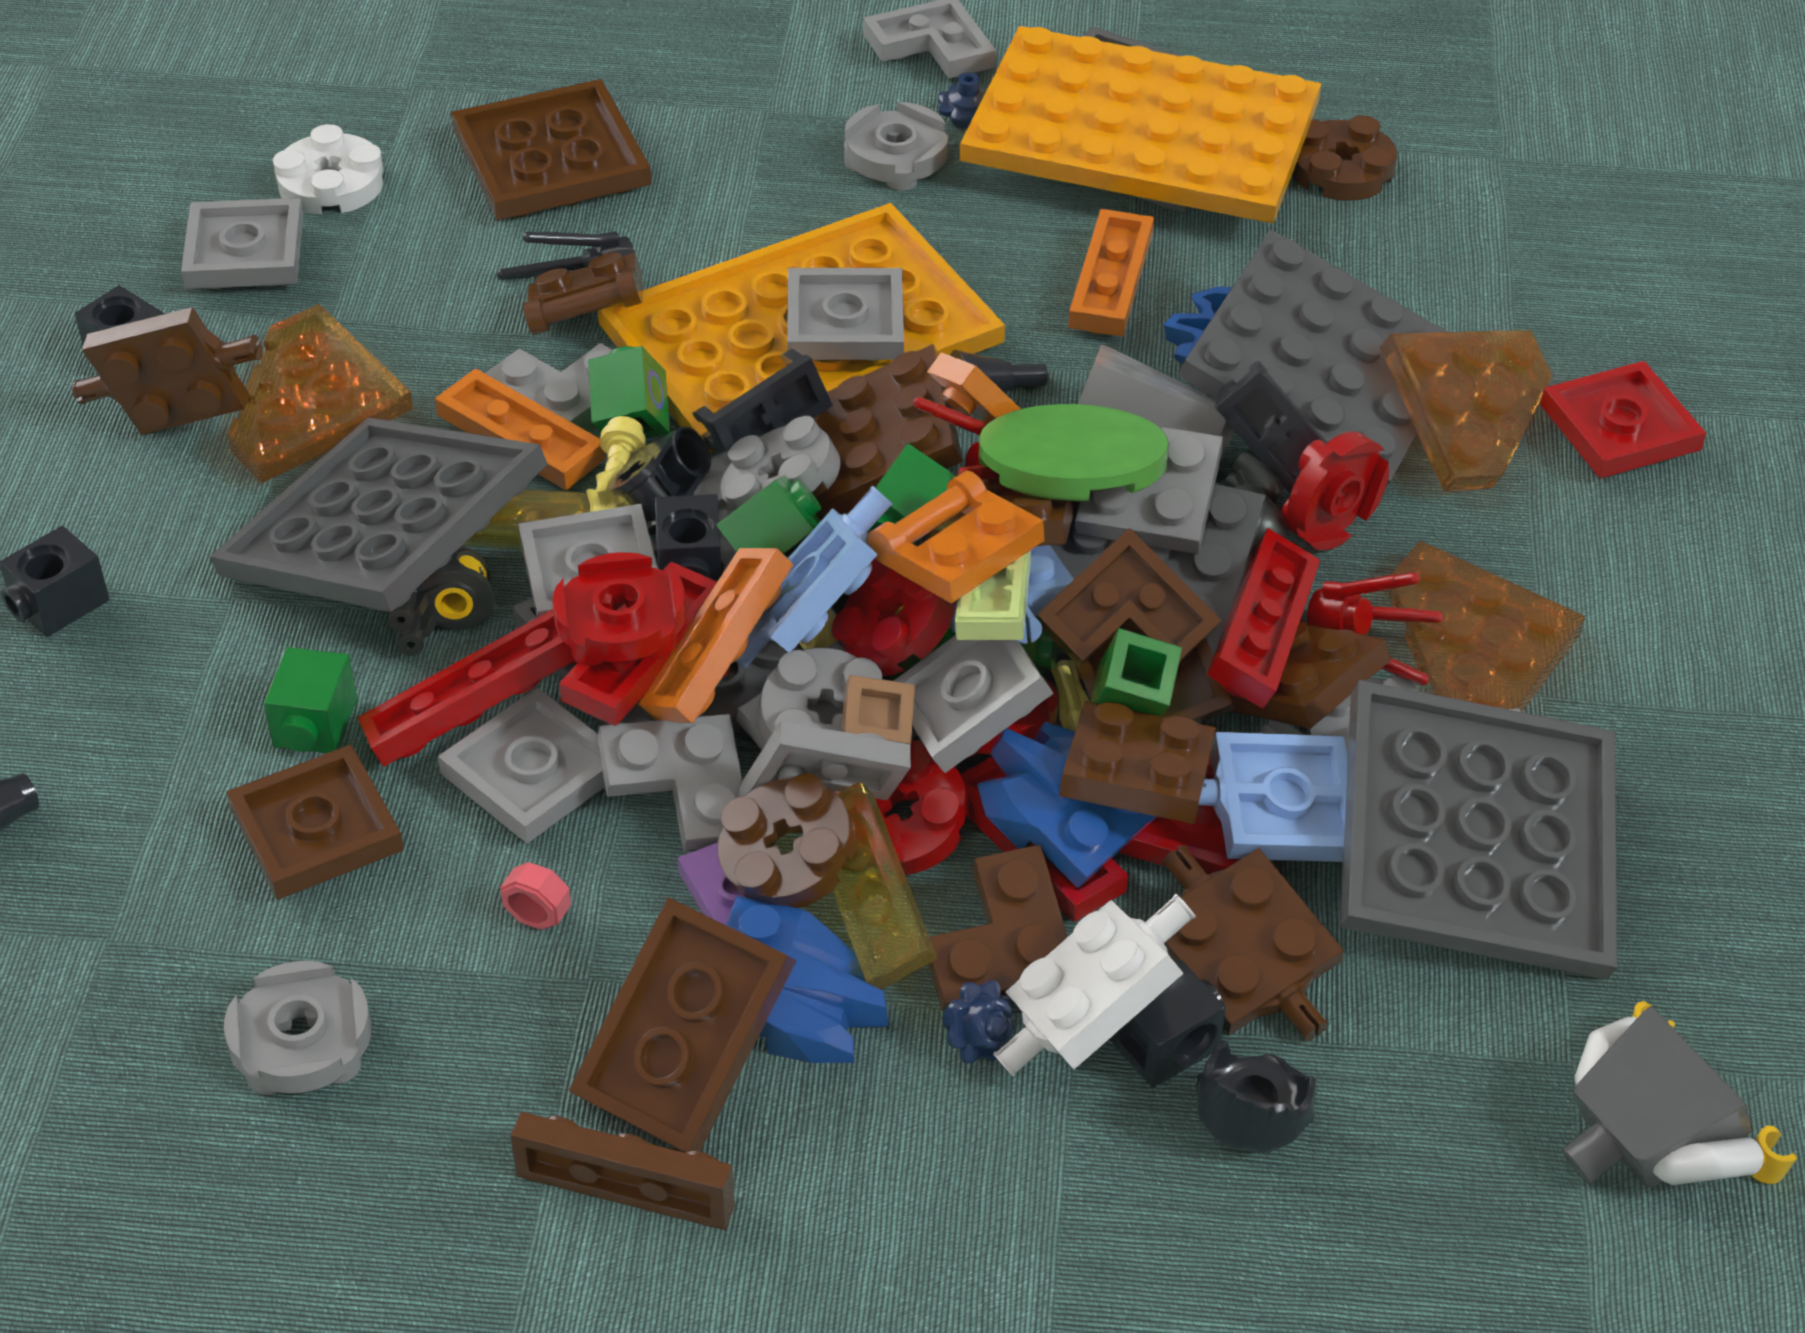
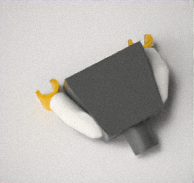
(1663, 1111)

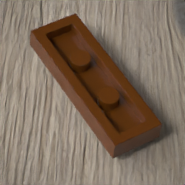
(623, 1169)

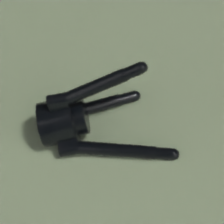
(599, 243)

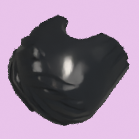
(1254, 1100)

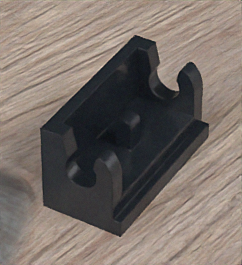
(767, 406)
(1267, 422)

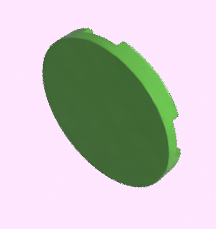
(1073, 450)

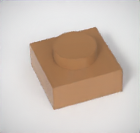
(878, 708)

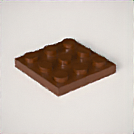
(550, 149)
(876, 420)

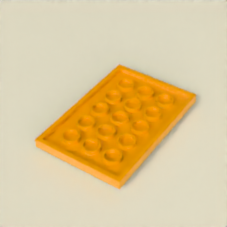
(1143, 123)
(729, 322)

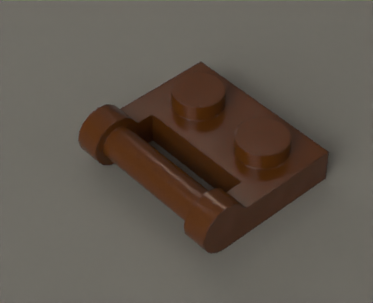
(566, 295)

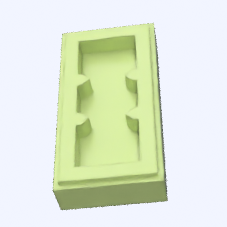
(996, 606)

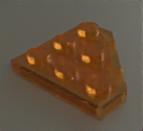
(310, 394)
(1468, 398)
(1493, 635)

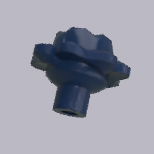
(962, 100)
(979, 1021)

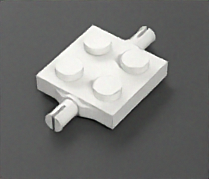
(1093, 983)

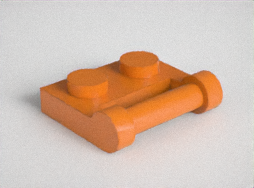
(966, 551)

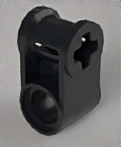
(663, 469)

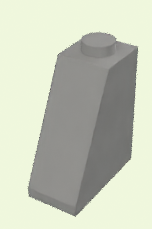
(1138, 389)

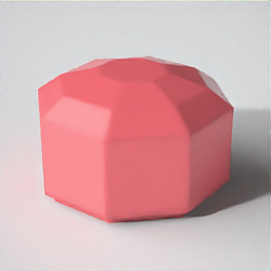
(535, 896)

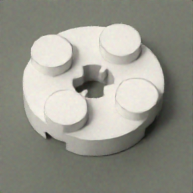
(329, 170)

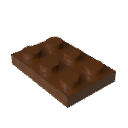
(682, 1026)

